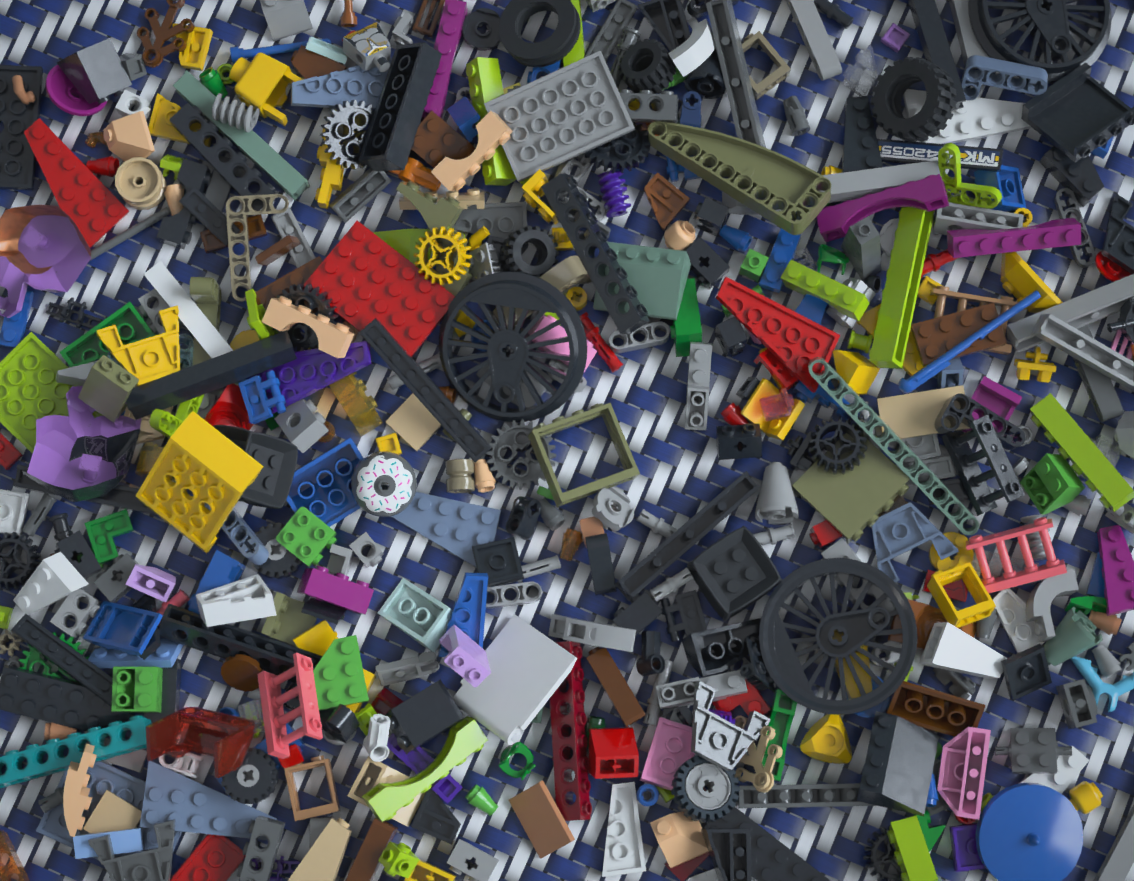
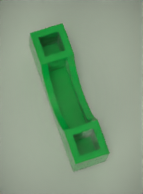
(781, 718)

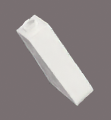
(959, 652)

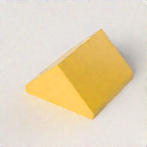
(855, 370)

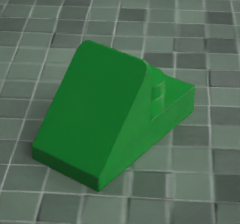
(930, 834)

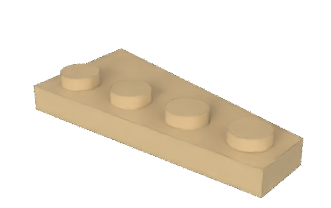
(466, 199)

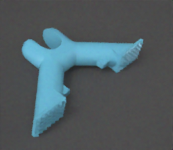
(1099, 687)

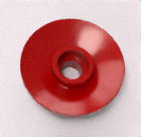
(1110, 269)

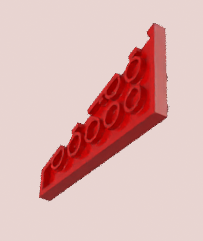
(74, 185)

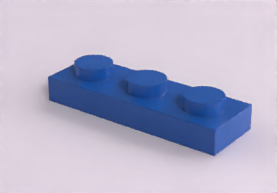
(781, 254)

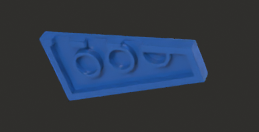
(469, 609)

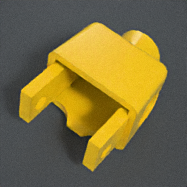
(263, 84)

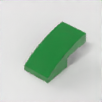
(1087, 604)

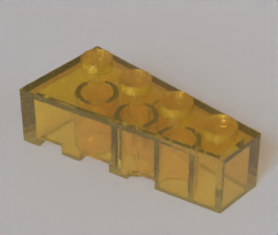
(356, 403)

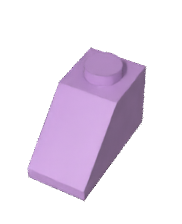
(151, 581)

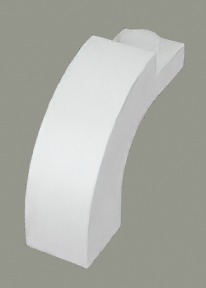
(695, 48)

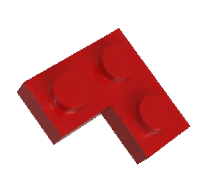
(749, 701)

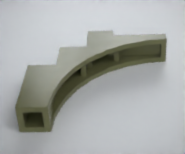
(438, 214)

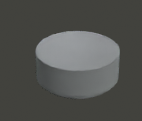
(1020, 465)

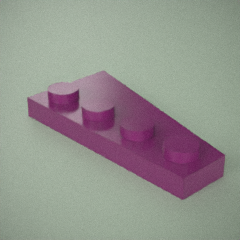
(1116, 570)

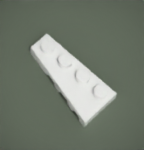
(1067, 769)

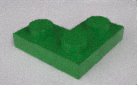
(103, 530)

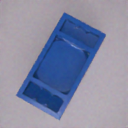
(122, 628)

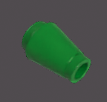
(212, 81)

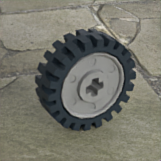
(701, 804)

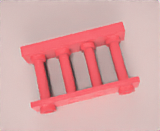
(1031, 572)
(273, 710)

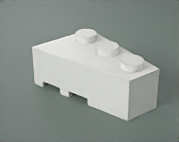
(236, 602)

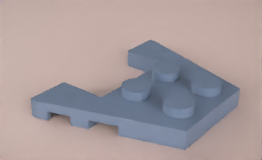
(903, 531)

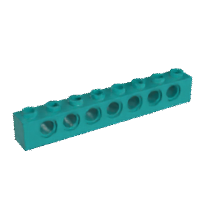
(75, 742)

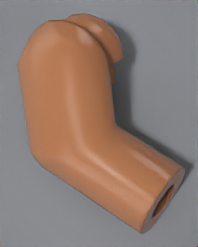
(18, 87)

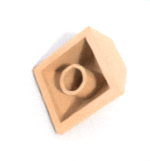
(129, 137)
(679, 838)

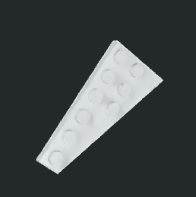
(975, 120)

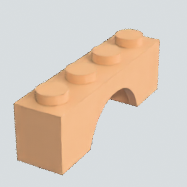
(491, 133)
(331, 338)

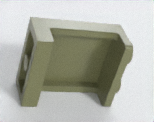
(108, 388)

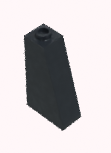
(170, 692)

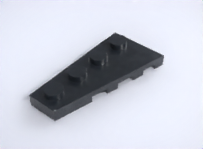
(859, 137)

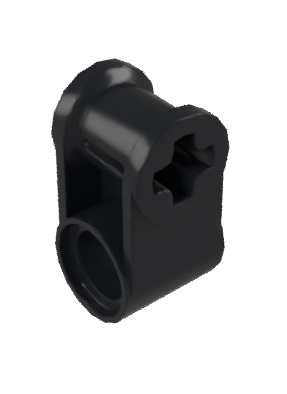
(522, 518)

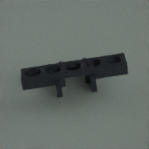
(67, 309)

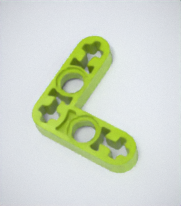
(956, 185)
(169, 422)

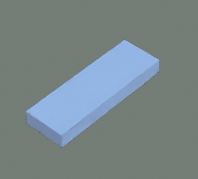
(122, 842)

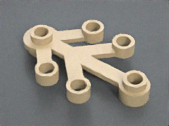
(763, 778)

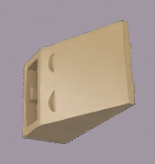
(378, 772)

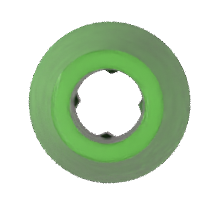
(480, 799)

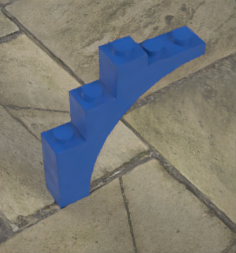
(813, 309)

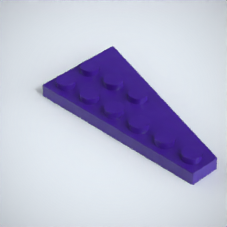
(315, 371)

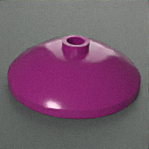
(61, 93)

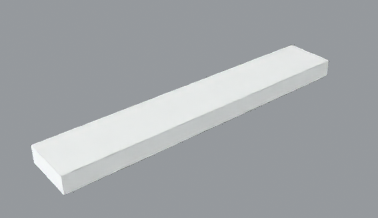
(189, 312)

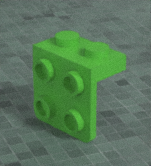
(306, 537)

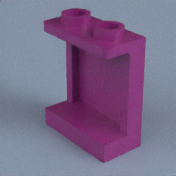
(995, 398)

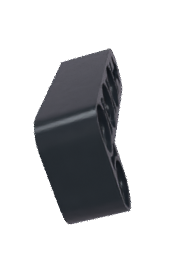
(965, 416)
(337, 722)

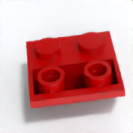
(613, 753)

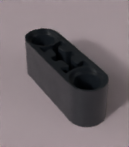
(601, 564)

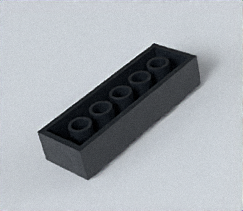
(400, 107)

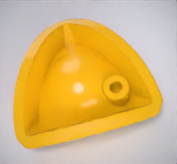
(828, 741)

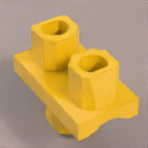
(1025, 366)

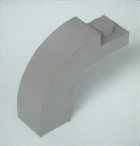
(1040, 601)

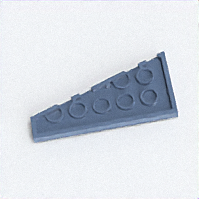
(339, 87)
(450, 523)
(193, 806)

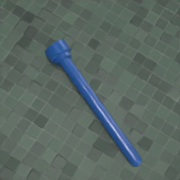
(237, 52)

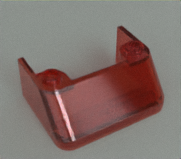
(202, 732)

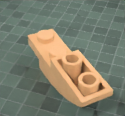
(76, 791)

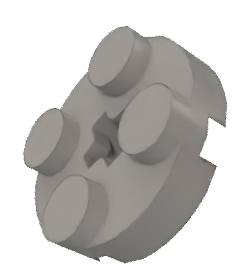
(603, 511)

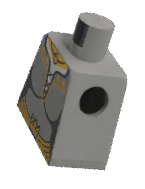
(368, 48)

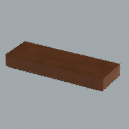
(255, 230)

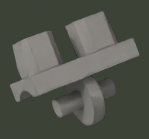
(1123, 516)

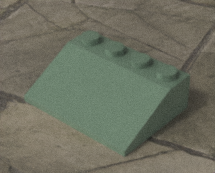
(655, 274)

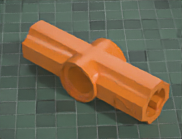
(420, 175)

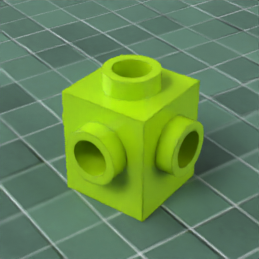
(398, 859)

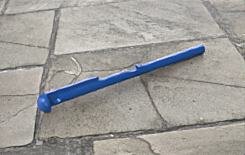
(942, 362)

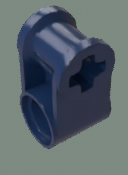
(691, 114)

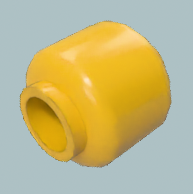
(1085, 797)

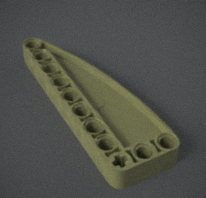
(763, 172)

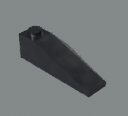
(720, 647)

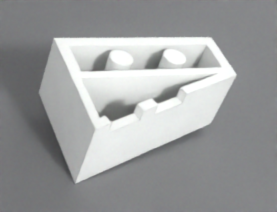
(48, 584)

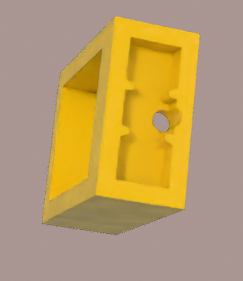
(966, 572)

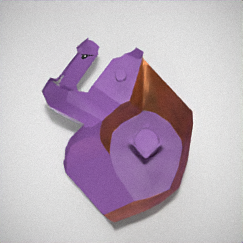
(35, 246)

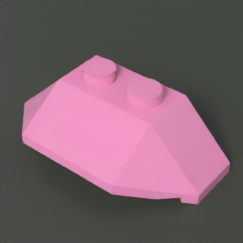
(964, 771)

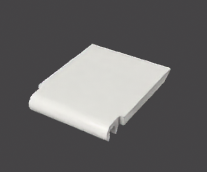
(522, 678)

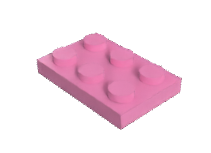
(667, 753)

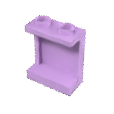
(465, 656)

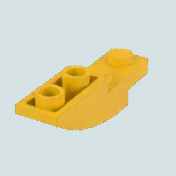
(331, 176)

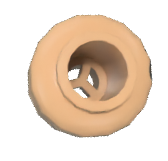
(679, 235)

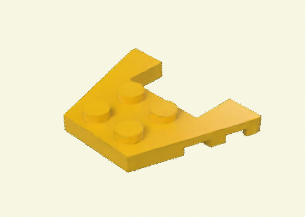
(149, 357)

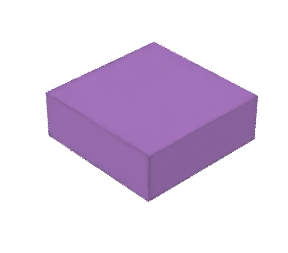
(895, 37)

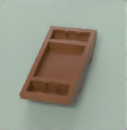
(925, 618)

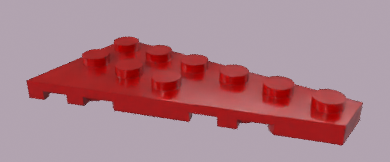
(782, 331)

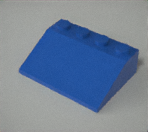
(325, 484)

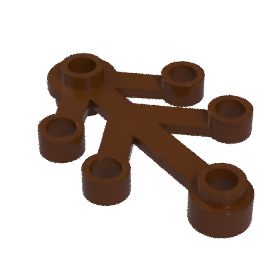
(163, 33)

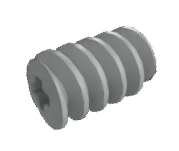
(233, 114)
(1034, 538)

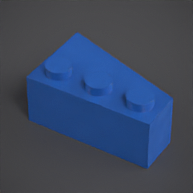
(220, 572)

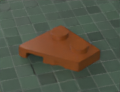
(664, 200)

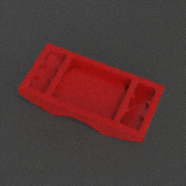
(229, 409)

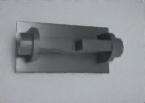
(961, 685)

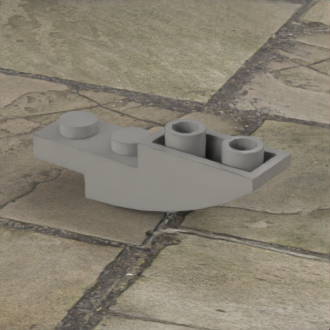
(698, 386)
(592, 633)
(682, 692)

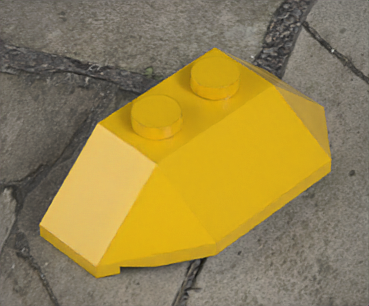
(1022, 281)

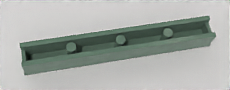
(248, 143)

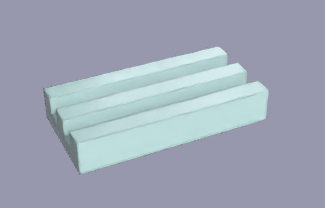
(326, 49)

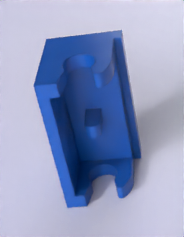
(465, 116)

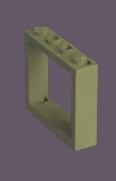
(558, 424)

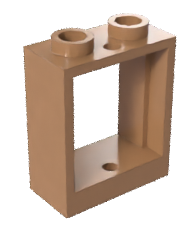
(299, 814)

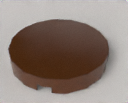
(241, 672)

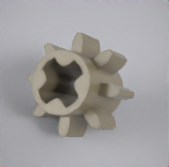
(13, 646)

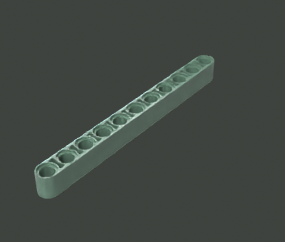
(898, 455)

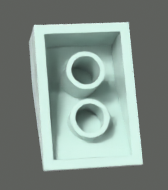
(417, 614)

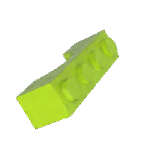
(841, 297)

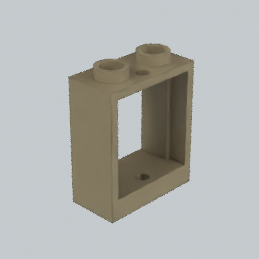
(775, 77)

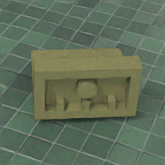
(288, 620)

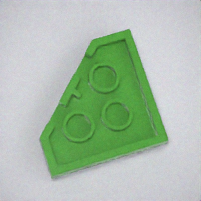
(340, 675)

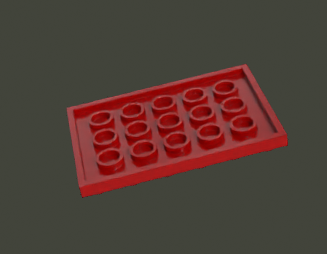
(378, 282)

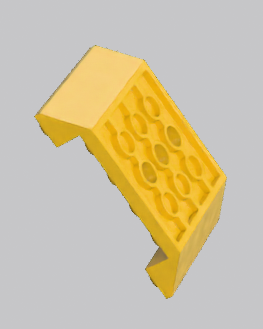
(210, 468)

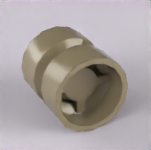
(460, 476)

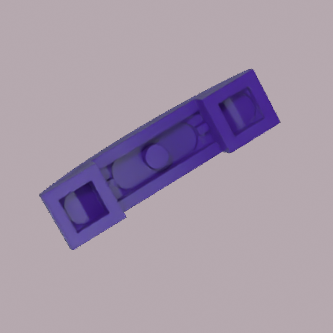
(418, 761)

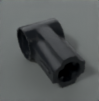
(650, 661)

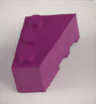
(335, 589)

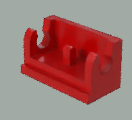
(777, 369)

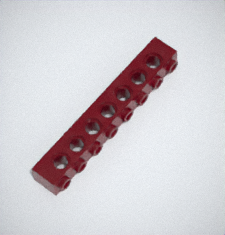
(563, 742)

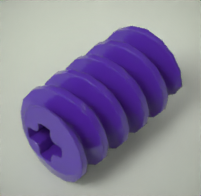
(613, 193)

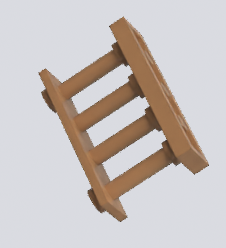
(1005, 302)

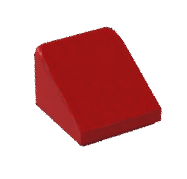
(295, 757)

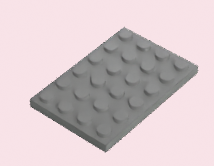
(561, 116)

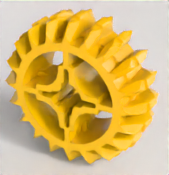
(436, 249)

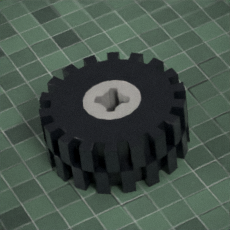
(282, 561)
(258, 783)

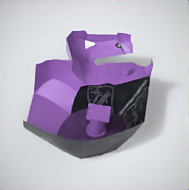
(62, 445)

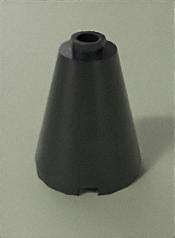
(707, 78)

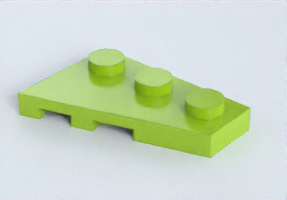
(256, 314)

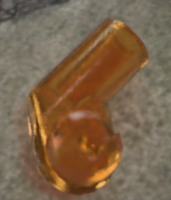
(94, 138)

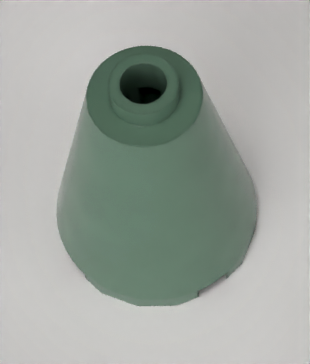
(1072, 637)

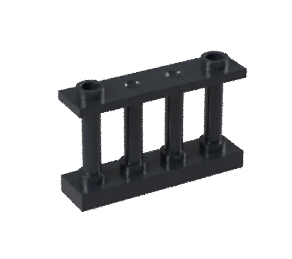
(969, 470)

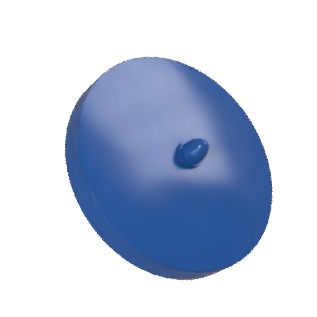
(1029, 834)

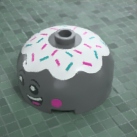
(379, 468)

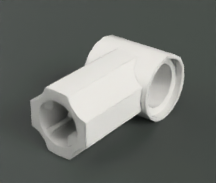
(377, 737)

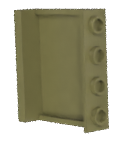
(856, 497)

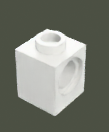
(128, 100)

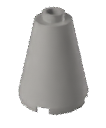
(776, 496)

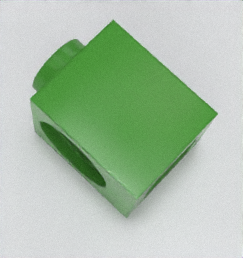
(753, 265)

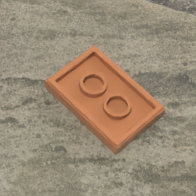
(541, 819)

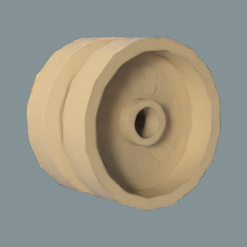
(143, 172)

